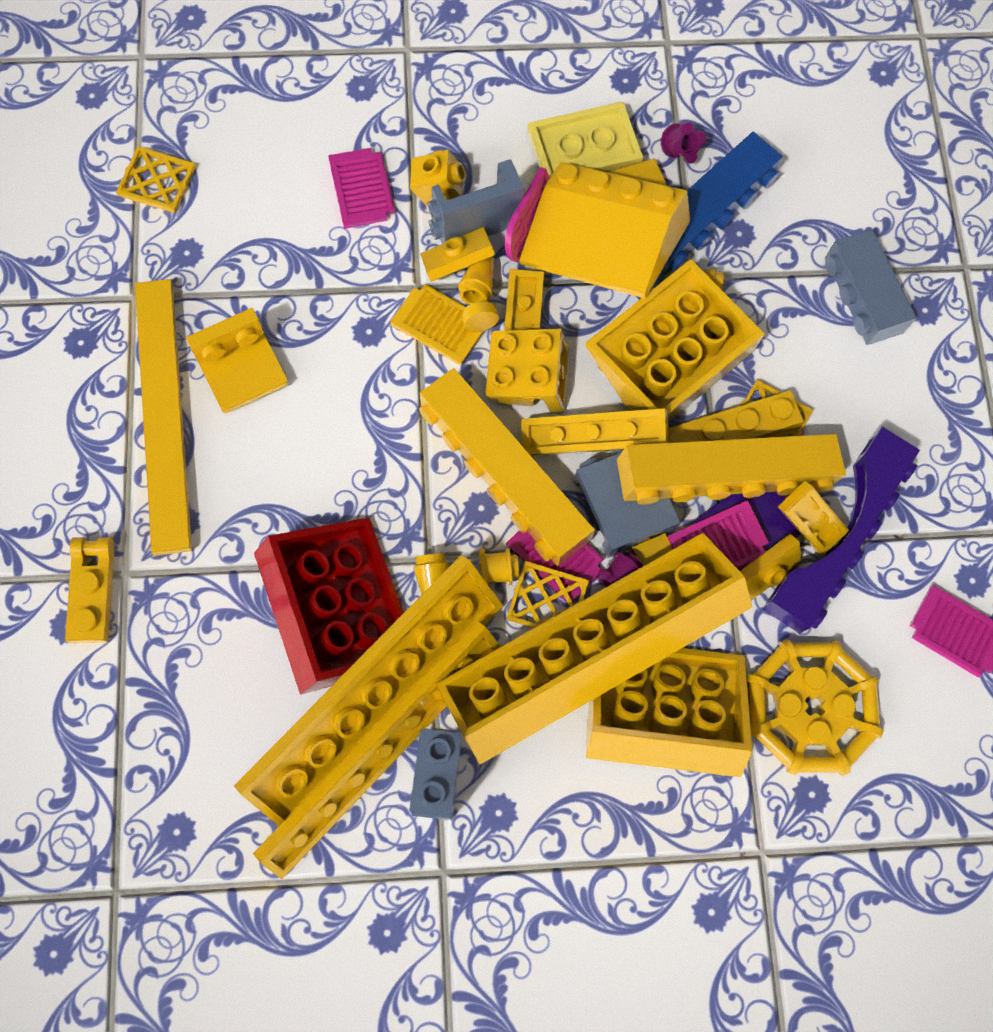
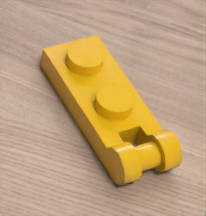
(89, 591)

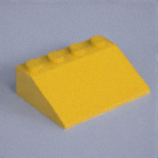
(605, 228)
(674, 343)
(677, 715)

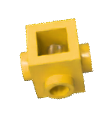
(437, 169)

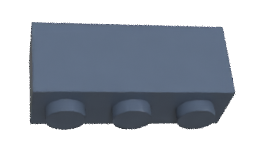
(869, 287)

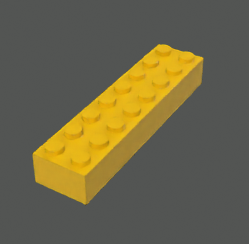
(594, 646)

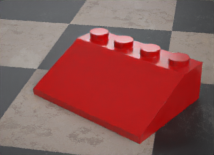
(327, 597)

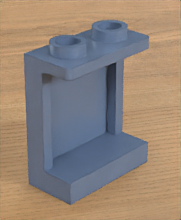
(484, 208)
(621, 521)
(435, 774)

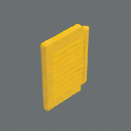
(436, 323)

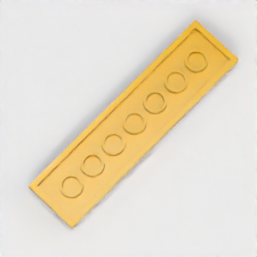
(368, 691)

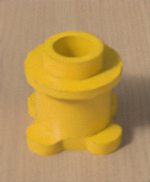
(498, 566)

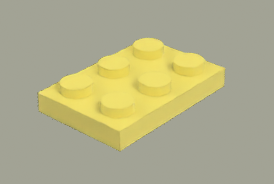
(587, 138)

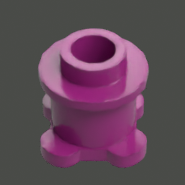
(682, 141)
(621, 566)

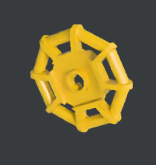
(814, 729)

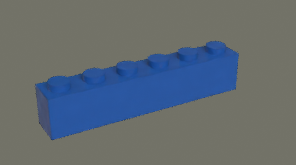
(721, 192)

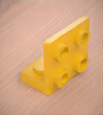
(237, 360)
(528, 366)

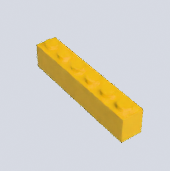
(505, 467)
(729, 467)

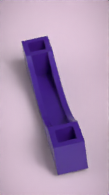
(877, 473)

